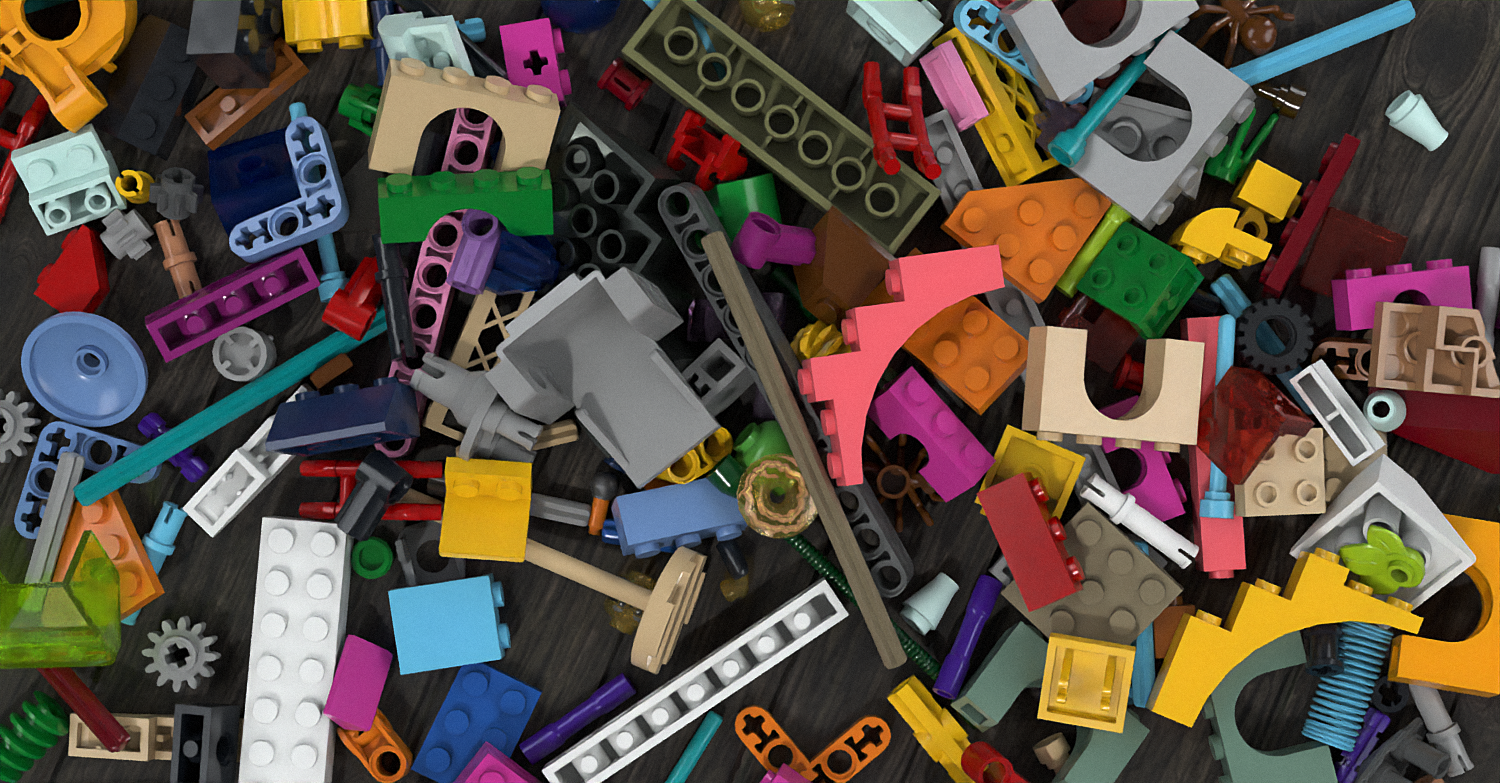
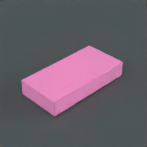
(953, 86)

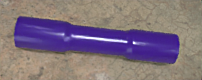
(958, 660)
(556, 733)

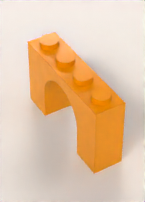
(1475, 662)

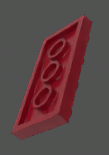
(1314, 205)

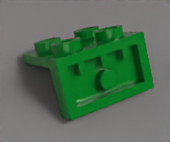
(1141, 280)

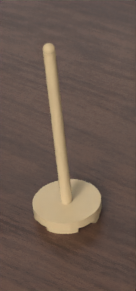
(663, 608)

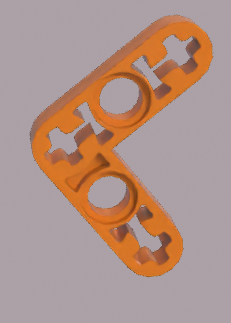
(800, 762)

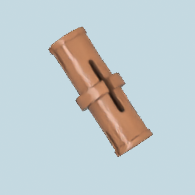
(178, 257)

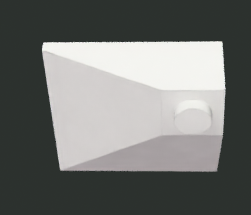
(1395, 501)

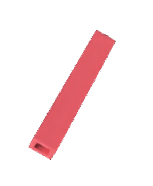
(1218, 539)

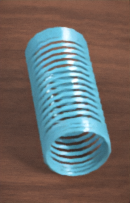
(1332, 735)

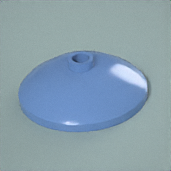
(75, 384)

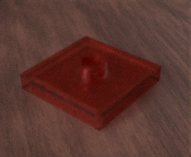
(1348, 244)

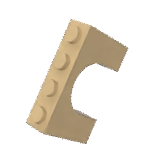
(419, 93)
(1059, 403)

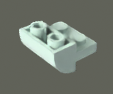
(426, 39)
(69, 179)

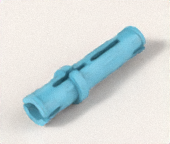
(160, 541)

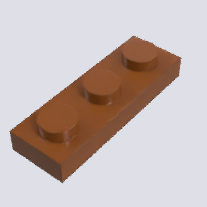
(230, 109)

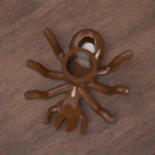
(1244, 25)
(895, 481)

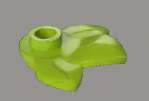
(1384, 562)

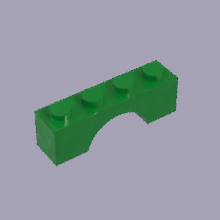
(416, 203)

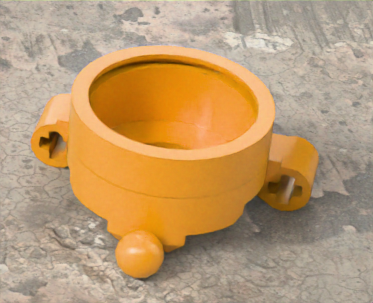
(62, 65)

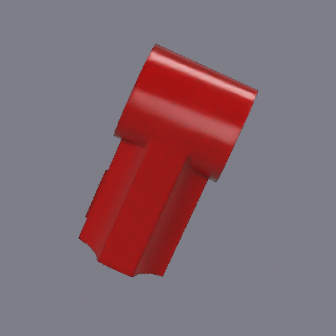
(356, 305)

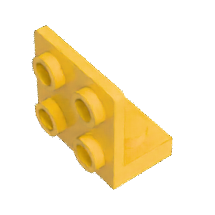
(486, 509)

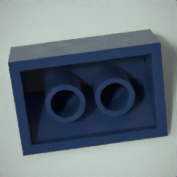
(345, 419)

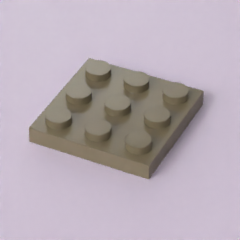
(1120, 585)

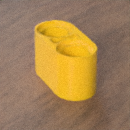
(699, 460)

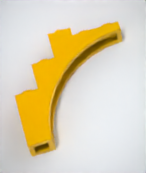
(1314, 595)

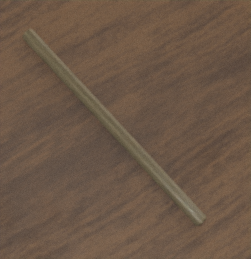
(803, 449)

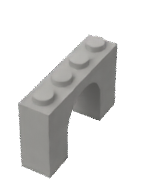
(1067, 65)
(1216, 103)

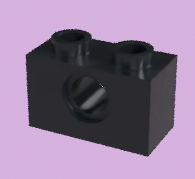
(205, 743)

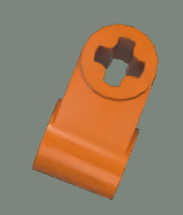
(373, 744)

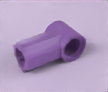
(475, 253)

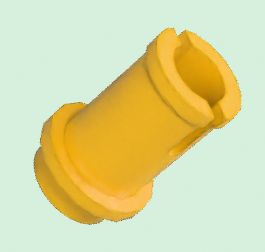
(126, 184)

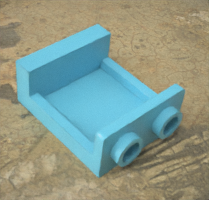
(448, 623)

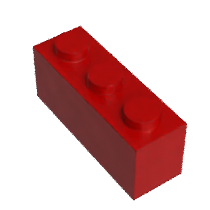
(1031, 540)

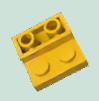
(1214, 237)

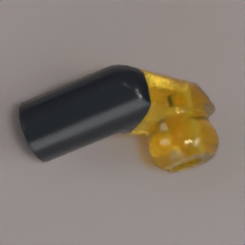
(738, 569)

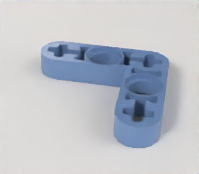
(313, 199)
(81, 443)

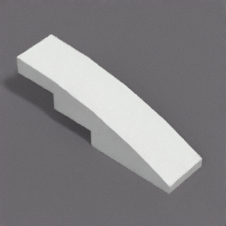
(238, 480)

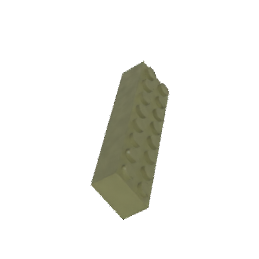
(778, 121)

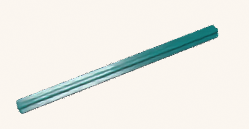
(221, 413)

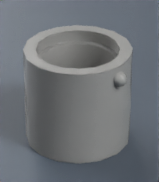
(244, 354)

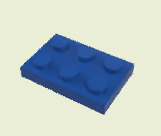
(478, 708)

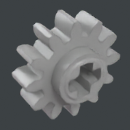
(17, 425)
(181, 670)

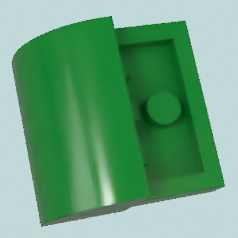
(738, 198)

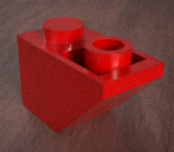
(79, 275)

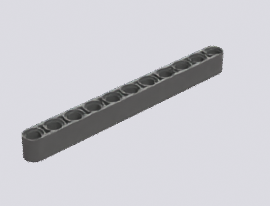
(870, 513)

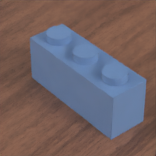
(675, 517)

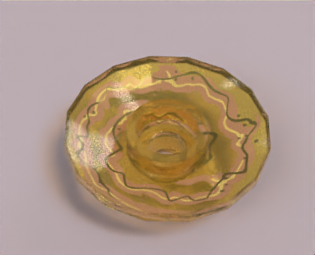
(770, 518)

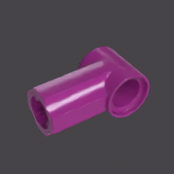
(767, 240)

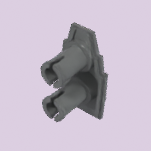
(1403, 748)

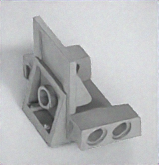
(599, 351)

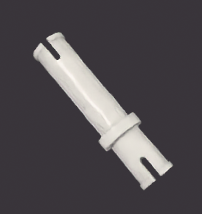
(1138, 520)

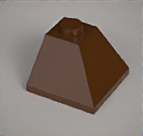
(843, 269)

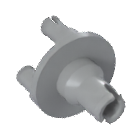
(490, 424)

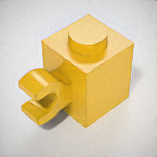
(1266, 196)

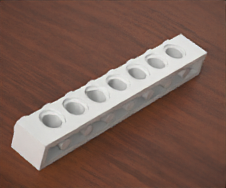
(699, 687)

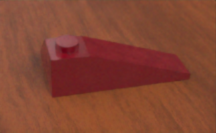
(1451, 425)

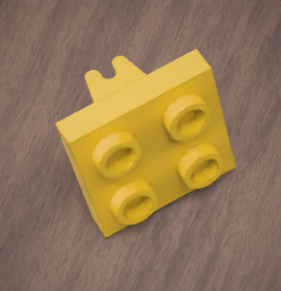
(1086, 682)

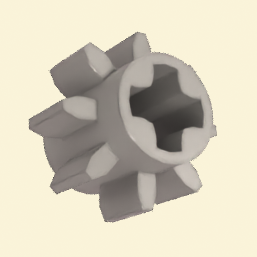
(126, 234)

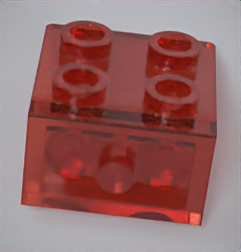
(1244, 422)

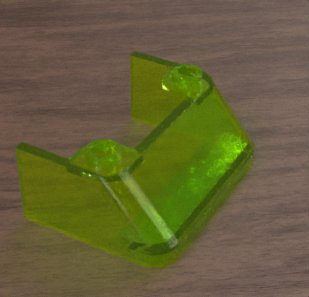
(66, 620)

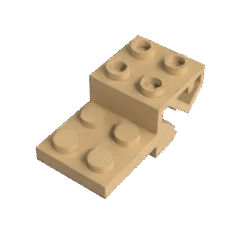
(1299, 476)

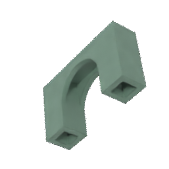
(1018, 664)
(1243, 764)

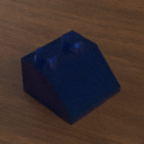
(252, 178)

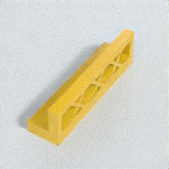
(1002, 131)

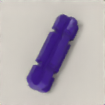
(192, 467)
(1375, 722)

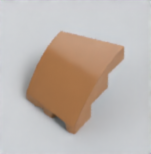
(1431, 350)

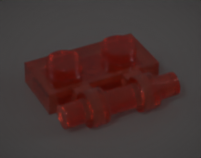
(1106, 338)

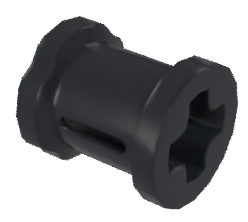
(1323, 650)

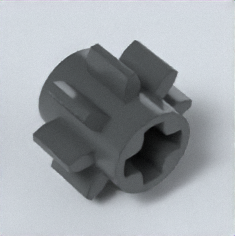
(176, 193)

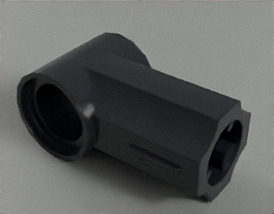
(378, 487)

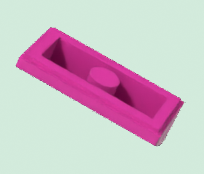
(358, 684)

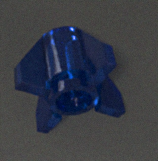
(524, 265)

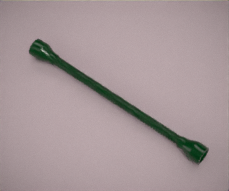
(726, 478)

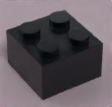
(234, 41)

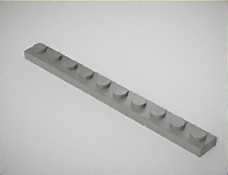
(1007, 302)

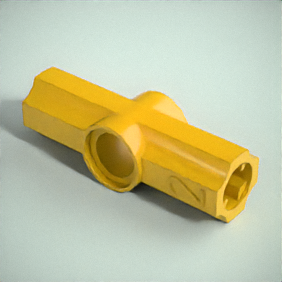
(932, 726)

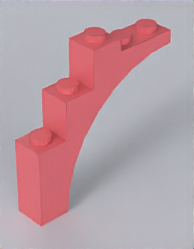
(875, 333)

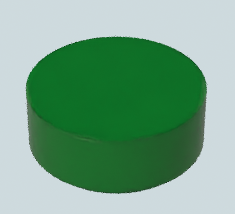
(372, 557)

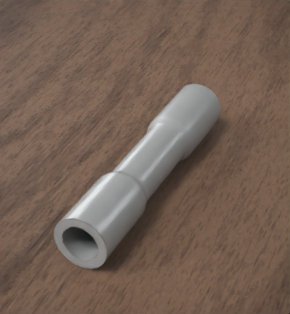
(1488, 289)

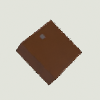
(331, 372)

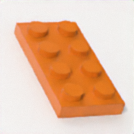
(965, 348)

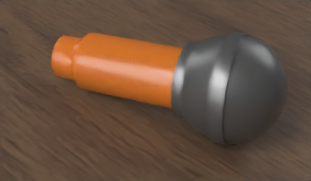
(603, 487)

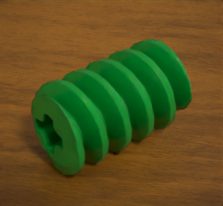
(30, 735)

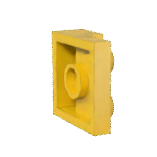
(1053, 464)

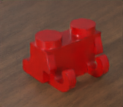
(706, 150)

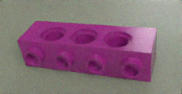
(230, 302)

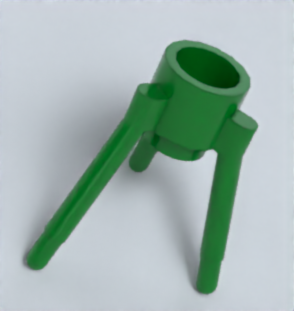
(360, 106)
(1229, 163)

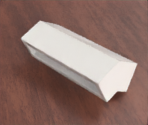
(1337, 412)

